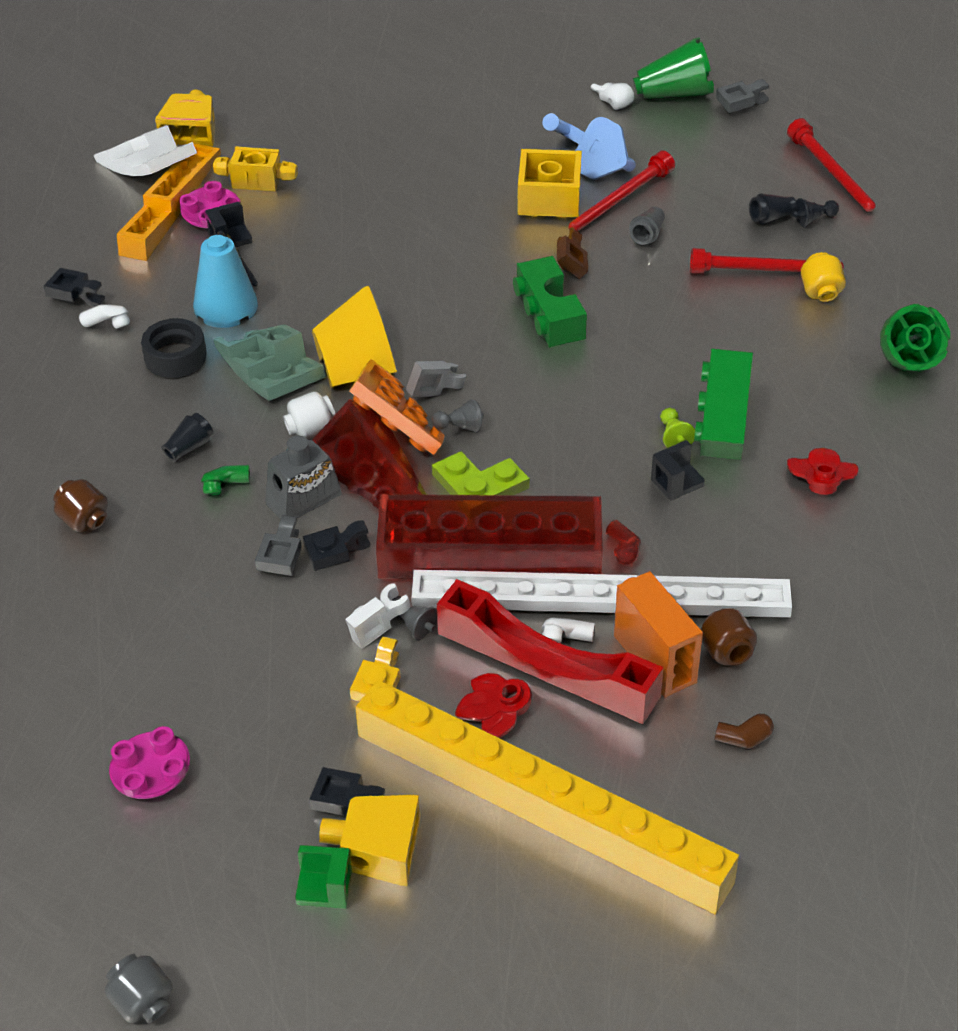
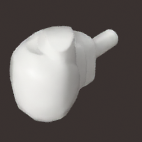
(618, 95)

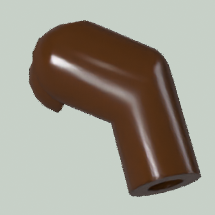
(747, 734)

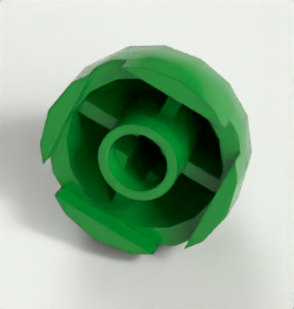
(915, 338)

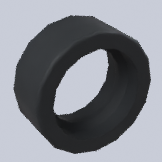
(178, 363)

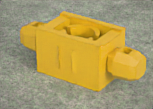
(255, 169)

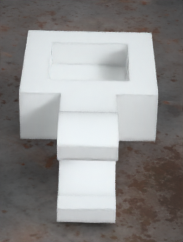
(374, 617)

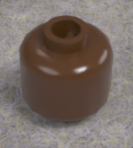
(80, 505)
(728, 637)

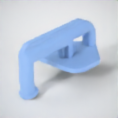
(601, 145)

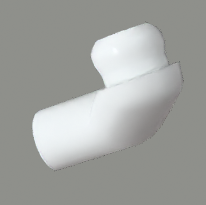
(105, 312)
(568, 628)

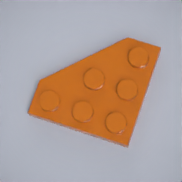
(384, 394)

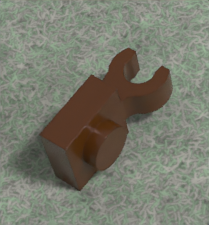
(571, 255)

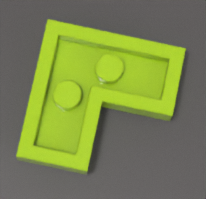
(462, 477)

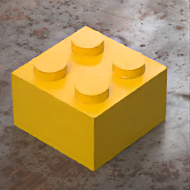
(549, 183)

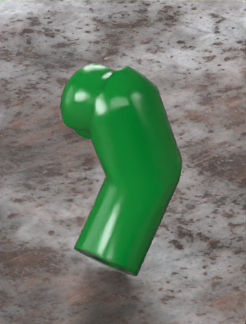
(226, 474)

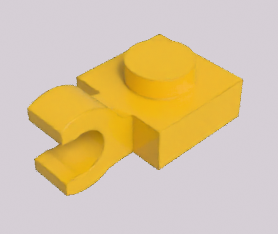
(380, 669)

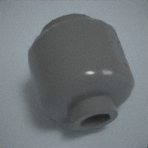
(138, 989)

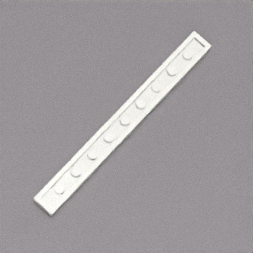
(598, 591)

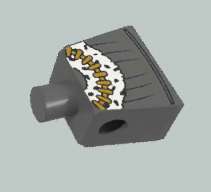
(300, 479)

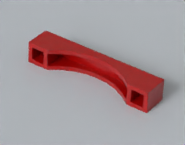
(610, 680)

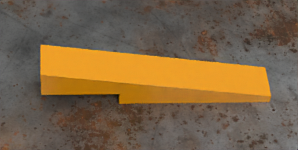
(162, 204)

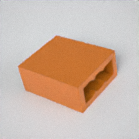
(658, 630)

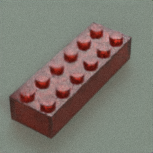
(488, 534)

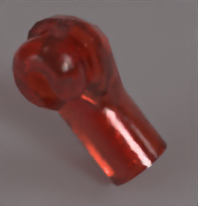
(628, 542)

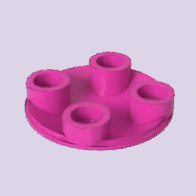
(208, 197)
(149, 764)

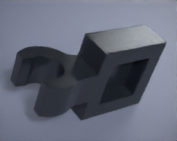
(71, 284)
(332, 547)
(337, 788)

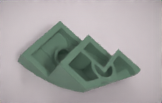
(271, 361)

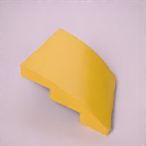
(351, 339)

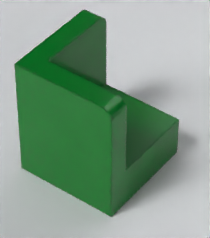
(323, 876)

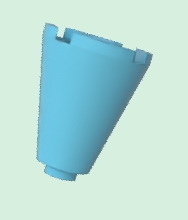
(222, 285)

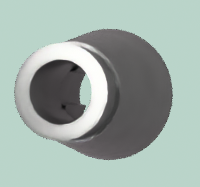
(647, 226)

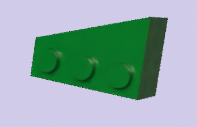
(724, 404)

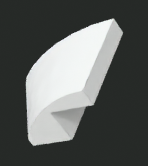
(145, 153)

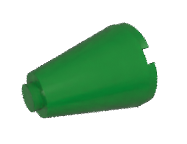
(676, 73)

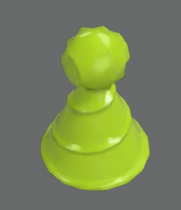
(676, 430)

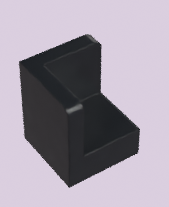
(230, 220)
(673, 471)

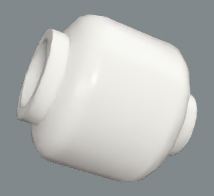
(308, 414)

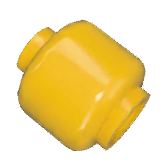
(822, 276)

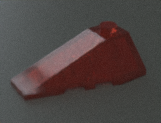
(367, 454)

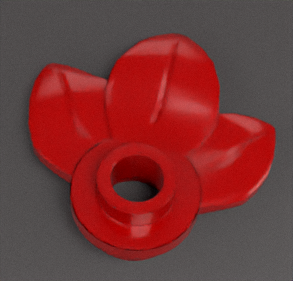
(822, 470)
(491, 703)

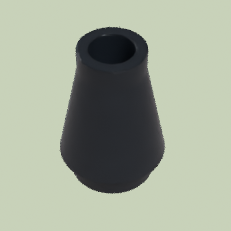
(769, 207)
(188, 436)

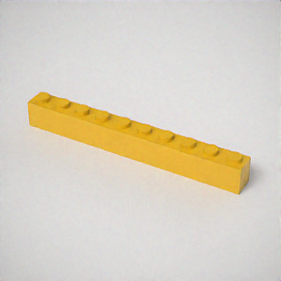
(549, 797)

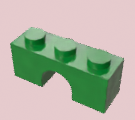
(555, 316)

